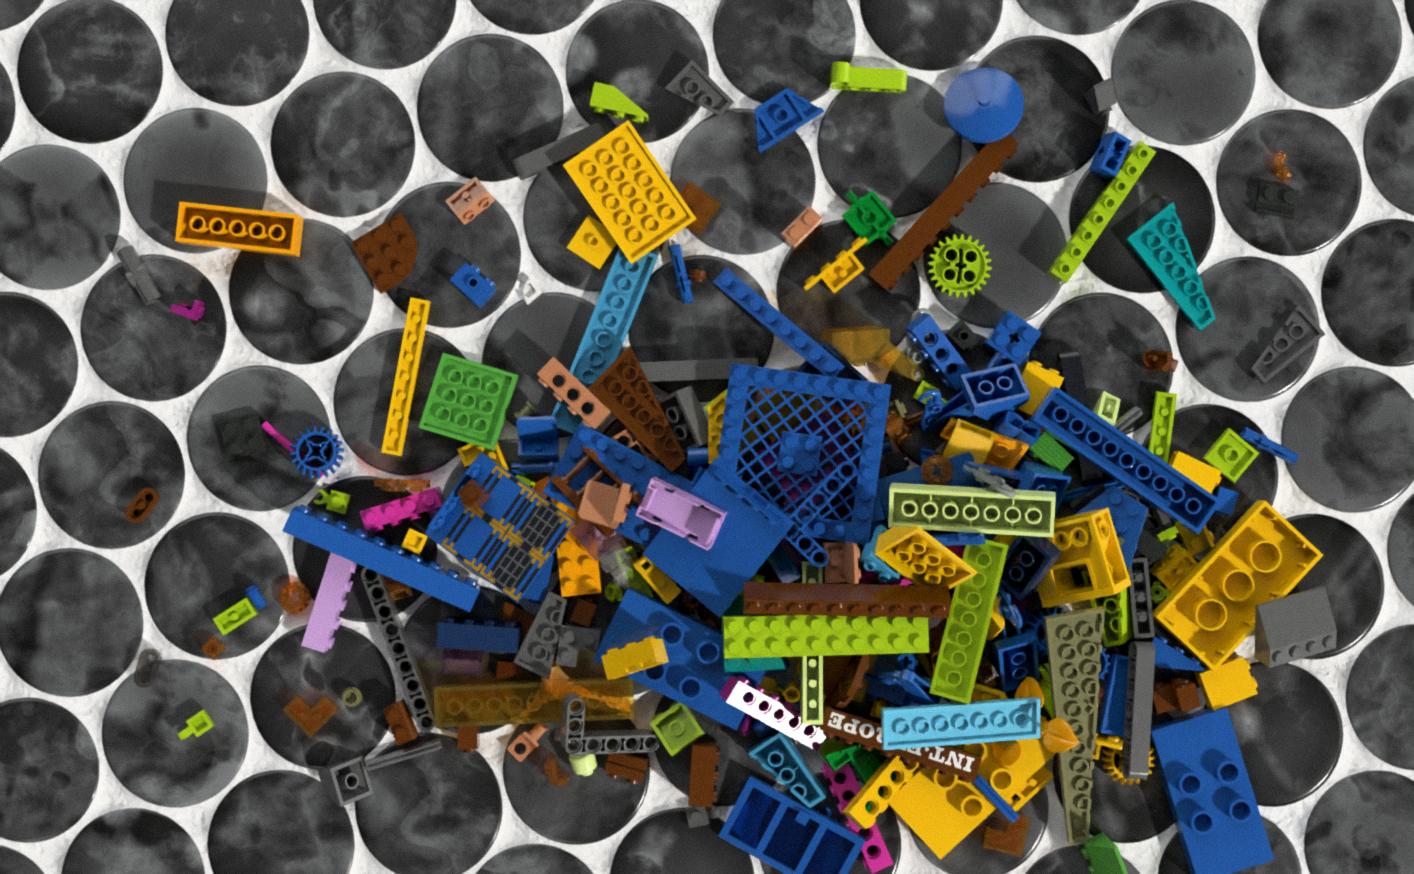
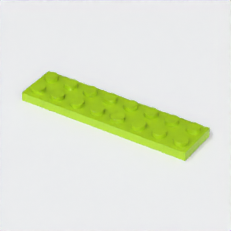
(969, 622)

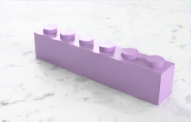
(329, 603)

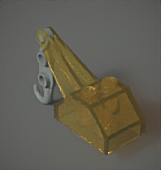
(872, 345)

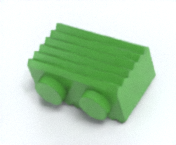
(1049, 452)

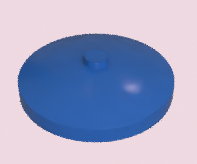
(983, 105)

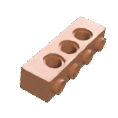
(555, 368)

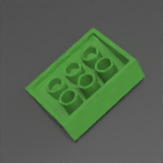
(1103, 856)

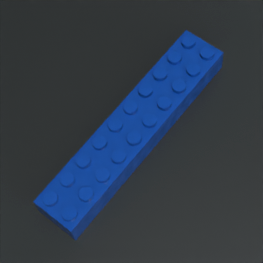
(1124, 460)
(381, 557)

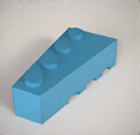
(786, 763)

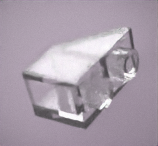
(618, 563)

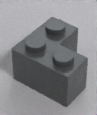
(575, 637)

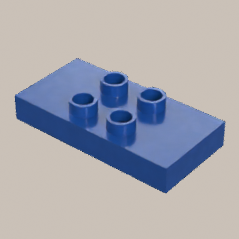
(693, 650)
(1210, 793)

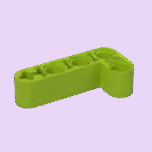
(867, 79)

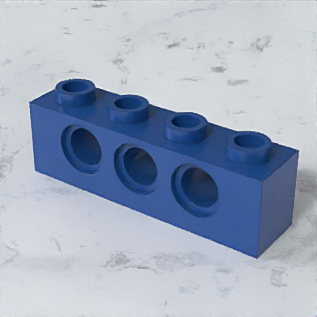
(917, 330)

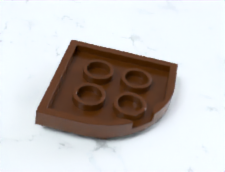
(388, 252)
(849, 682)

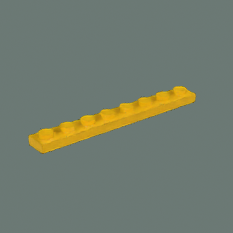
(406, 376)

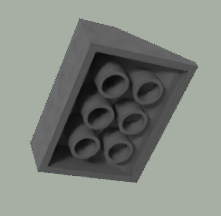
(1294, 627)

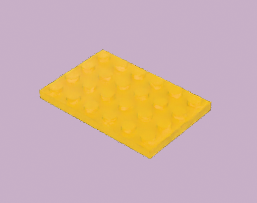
(629, 192)

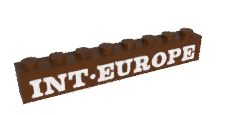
(869, 735)

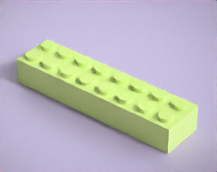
(972, 510)

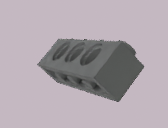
(1140, 599)

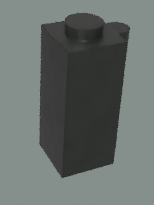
(1151, 546)

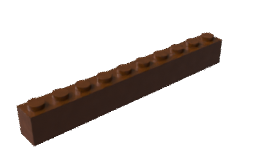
(941, 211)
(846, 599)

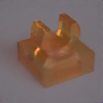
(399, 590)

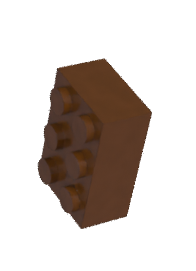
(703, 773)

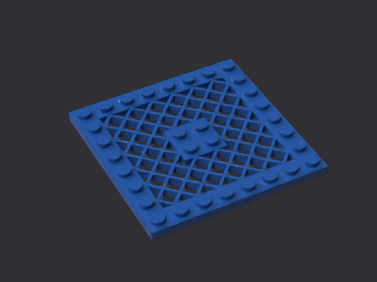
(801, 452)

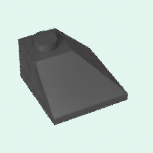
(346, 781)

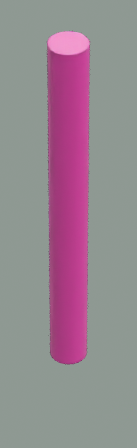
(284, 442)

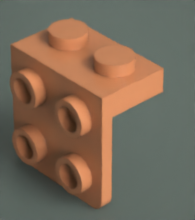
(604, 504)
(842, 562)

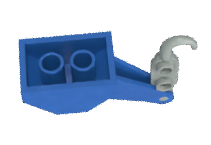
(1030, 477)

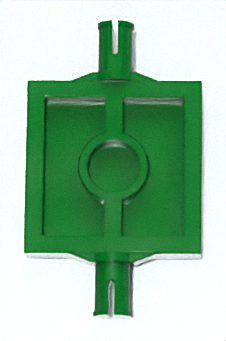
(869, 217)

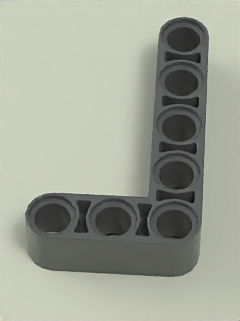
(601, 736)

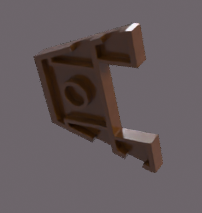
(514, 613)

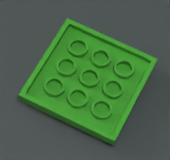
(468, 401)

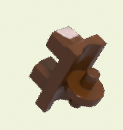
(1159, 361)

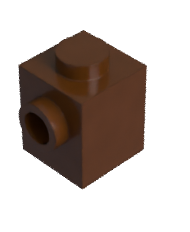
(473, 495)

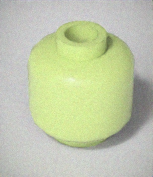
(583, 764)

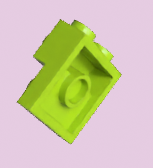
(676, 728)

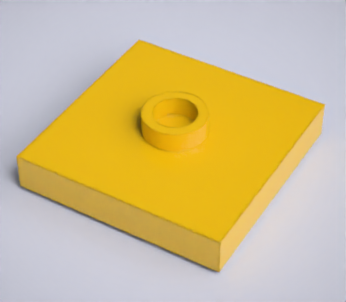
(592, 242)

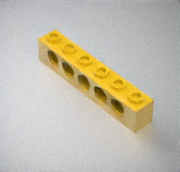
(869, 792)

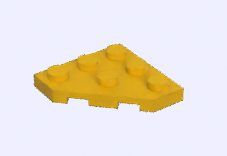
(715, 423)

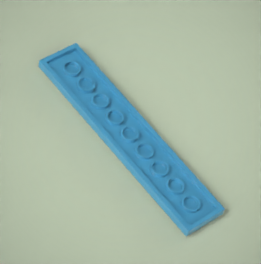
(606, 329)

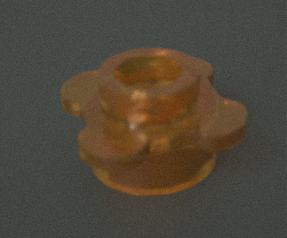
(207, 648)

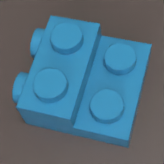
(873, 563)

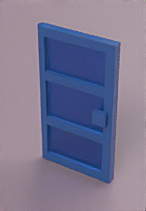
(789, 833)

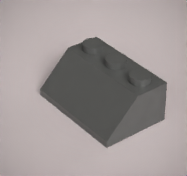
(686, 417)

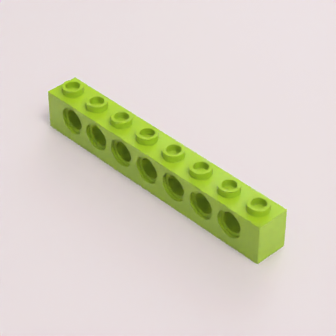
(1100, 213)

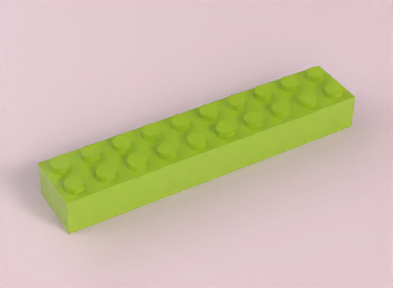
(822, 635)

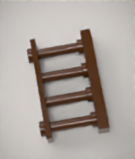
(562, 485)

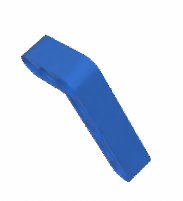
(814, 510)

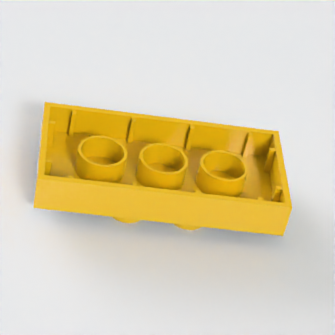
(1248, 566)
(948, 809)

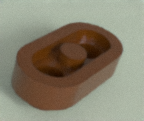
(143, 504)

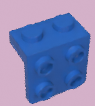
(538, 438)

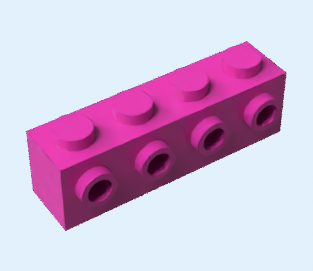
(399, 509)

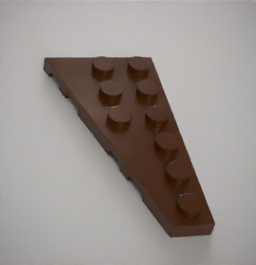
(631, 399)

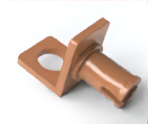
(529, 739)

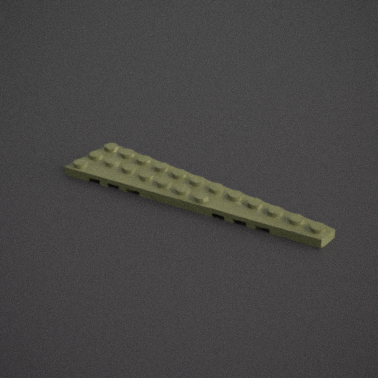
(1074, 670)

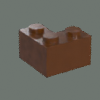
(1176, 694)

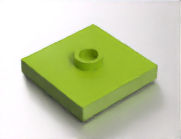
(1230, 455)

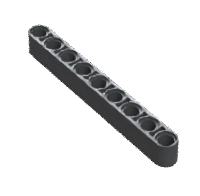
(398, 657)

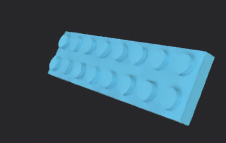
(960, 723)

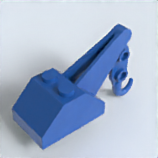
(983, 394)
(1014, 656)
(915, 686)

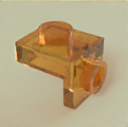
(552, 770)

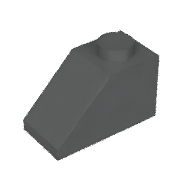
(1101, 97)

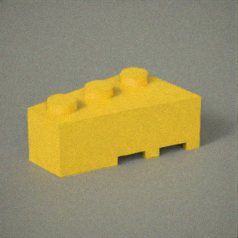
(634, 657)

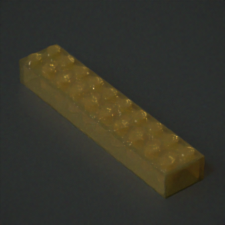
(531, 701)

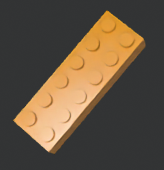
(239, 229)
(577, 569)

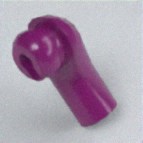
(745, 724)

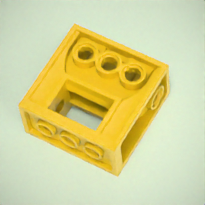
(1096, 548)

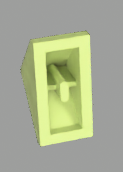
(1107, 407)

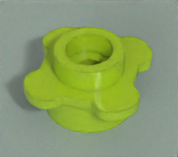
(1163, 592)
(613, 593)

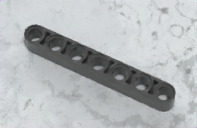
(692, 369)
(1138, 710)

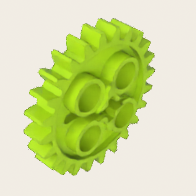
(976, 268)

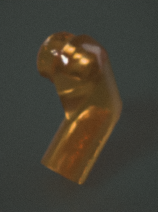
(1280, 168)

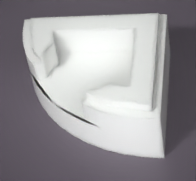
(530, 291)

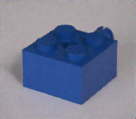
(1000, 343)

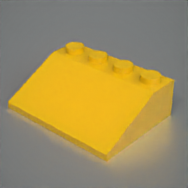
(921, 557)

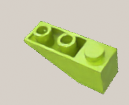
(610, 100)

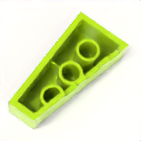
(1117, 614)

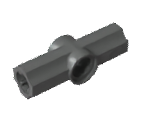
(139, 275)

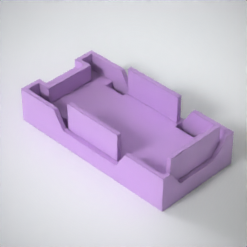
(681, 513)

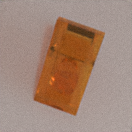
(896, 428)

